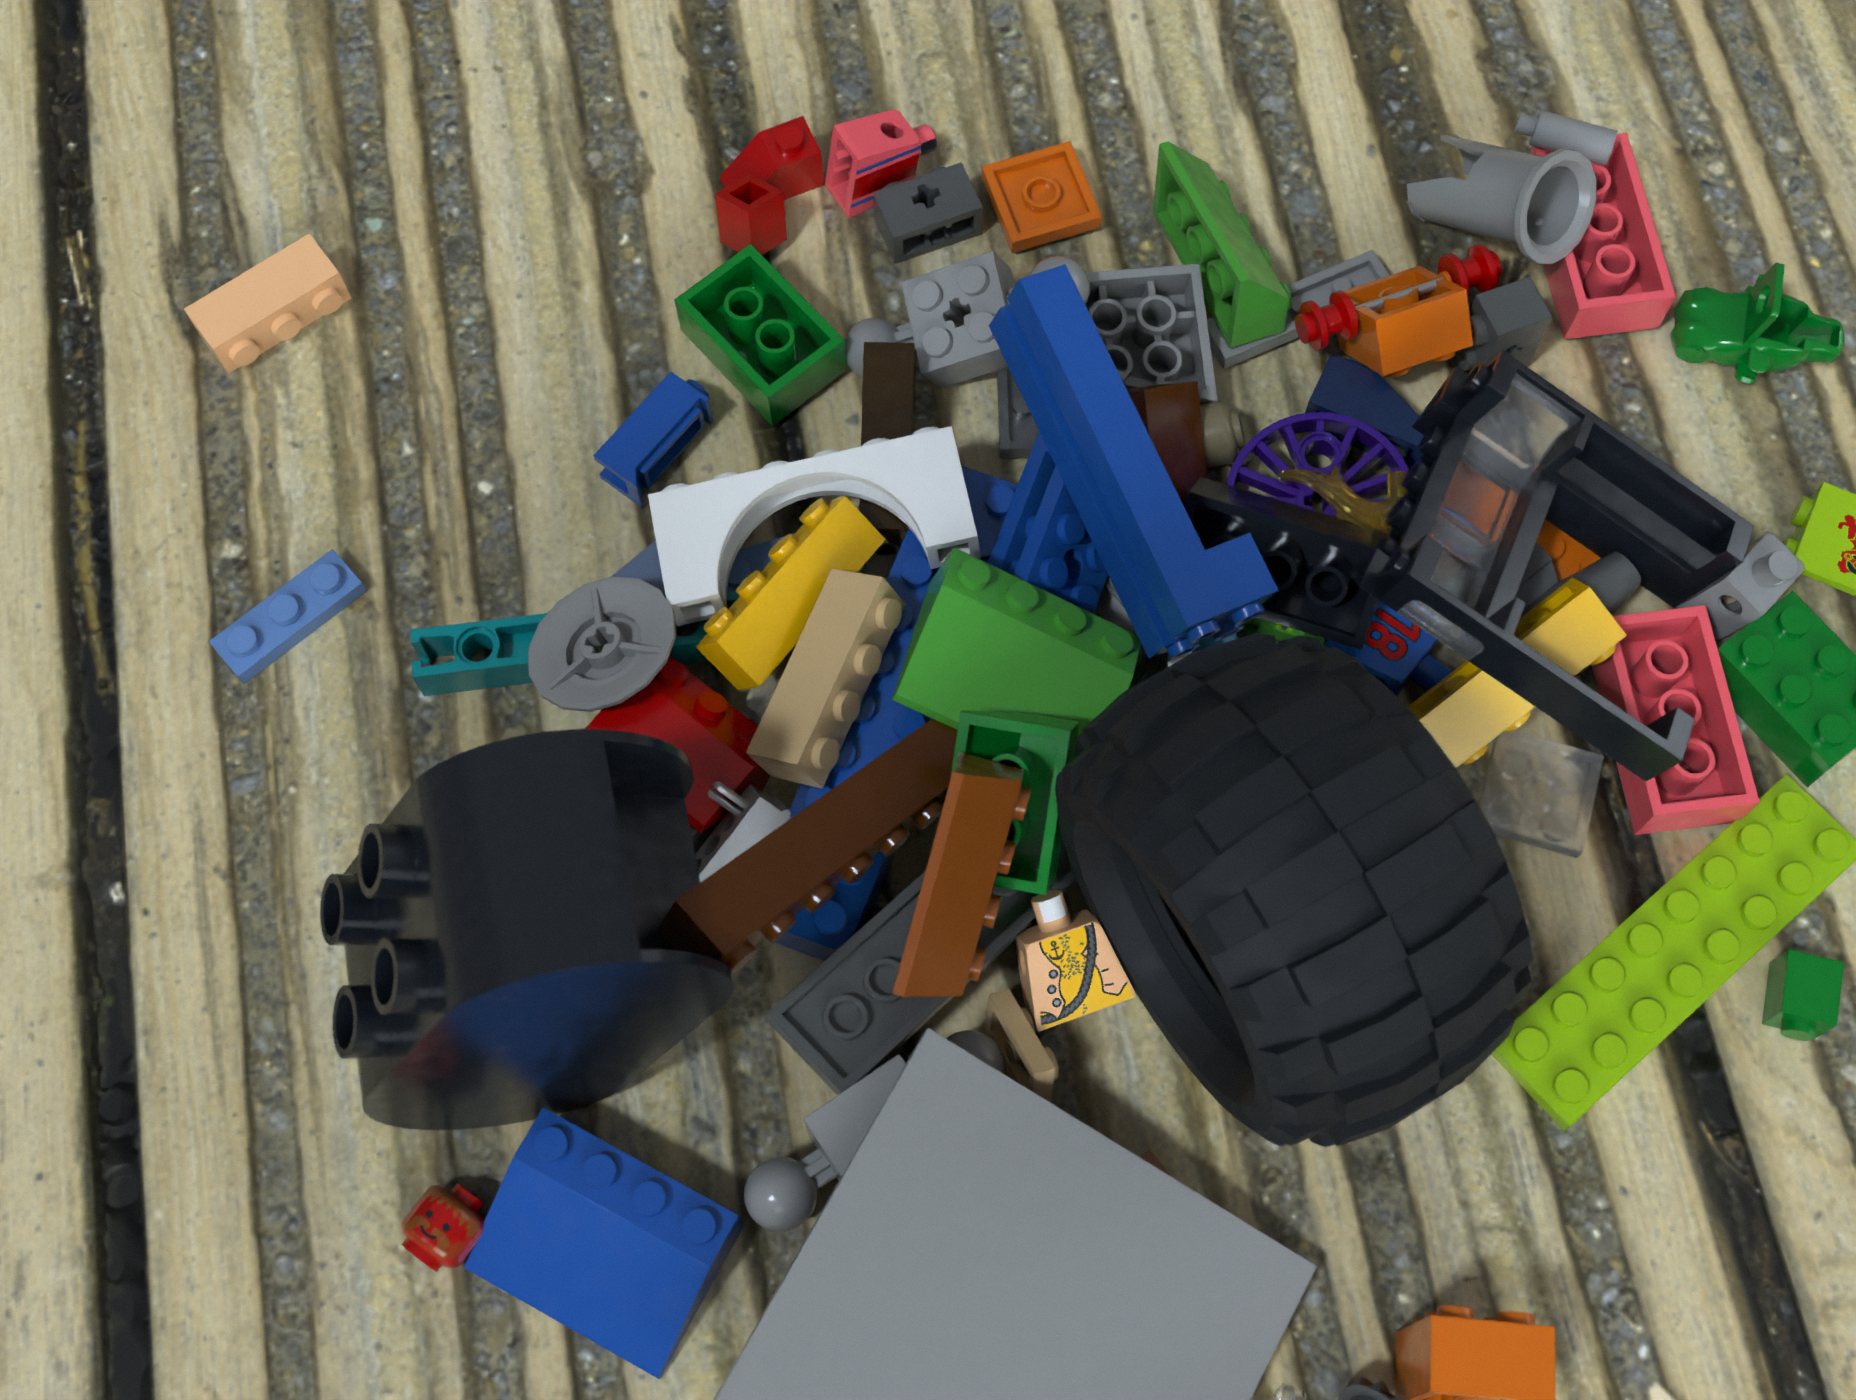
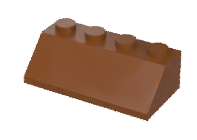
(960, 878)

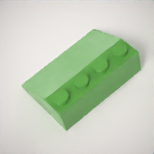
(1010, 648)

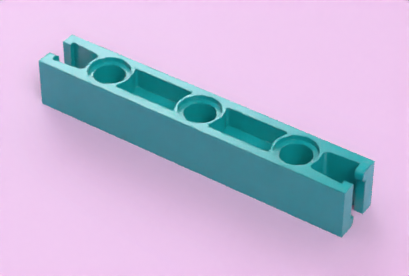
(509, 656)

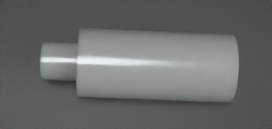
(1561, 132)

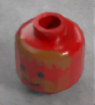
(443, 1226)

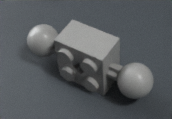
(939, 307)
(784, 1191)

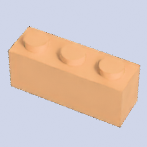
(268, 303)

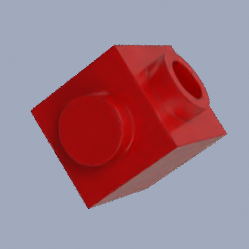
(751, 214)

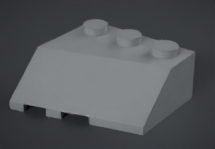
(1154, 325)

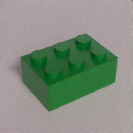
(761, 334)
(1794, 687)

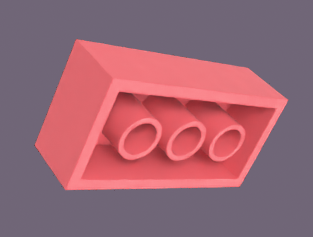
(1618, 269)
(1667, 665)

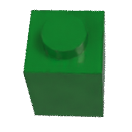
(1802, 994)

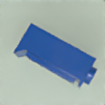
(654, 436)

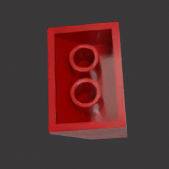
(700, 724)

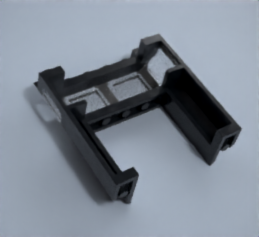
(1492, 467)

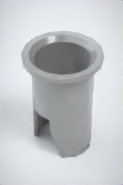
(1513, 198)

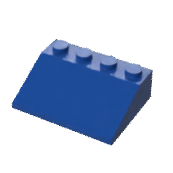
(603, 1242)

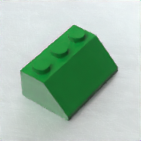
(1041, 749)

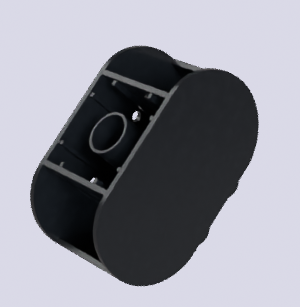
(515, 931)

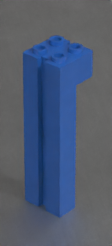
(1117, 479)

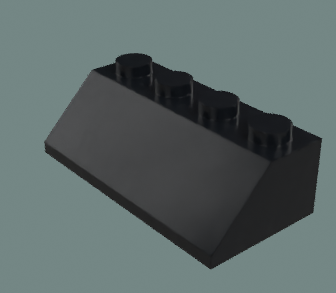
(1303, 553)

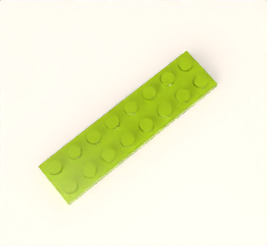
(1675, 952)

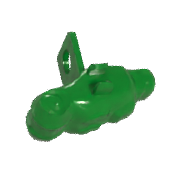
(1753, 328)

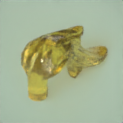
(1345, 501)

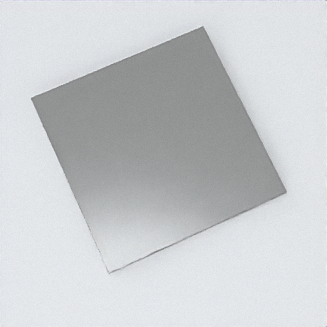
(1014, 1260)

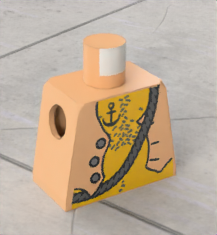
(1067, 964)

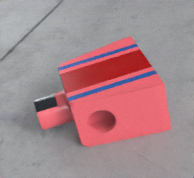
(872, 154)

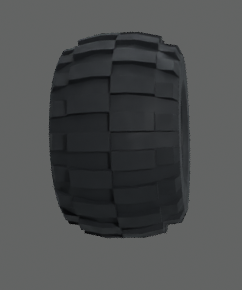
(1296, 887)

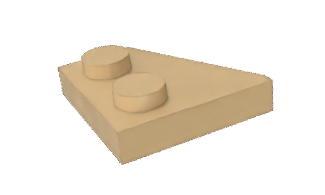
(1022, 1051)

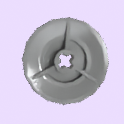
(601, 644)

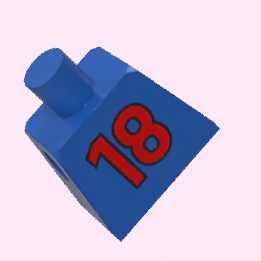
(1397, 652)

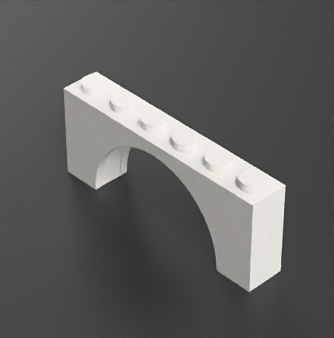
(708, 522)

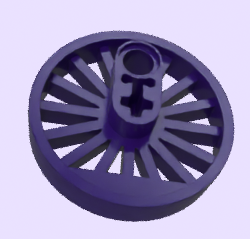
(1316, 442)

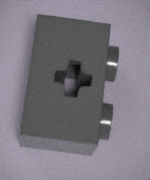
(928, 212)
(1506, 320)

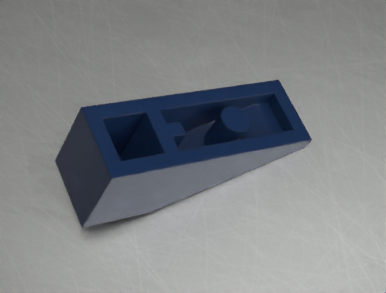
(1360, 393)

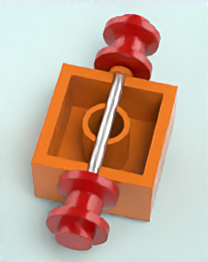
(1403, 315)

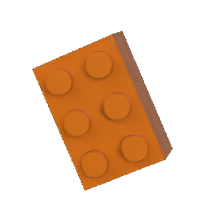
(1475, 1359)

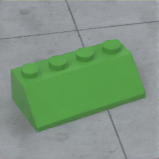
(1210, 232)

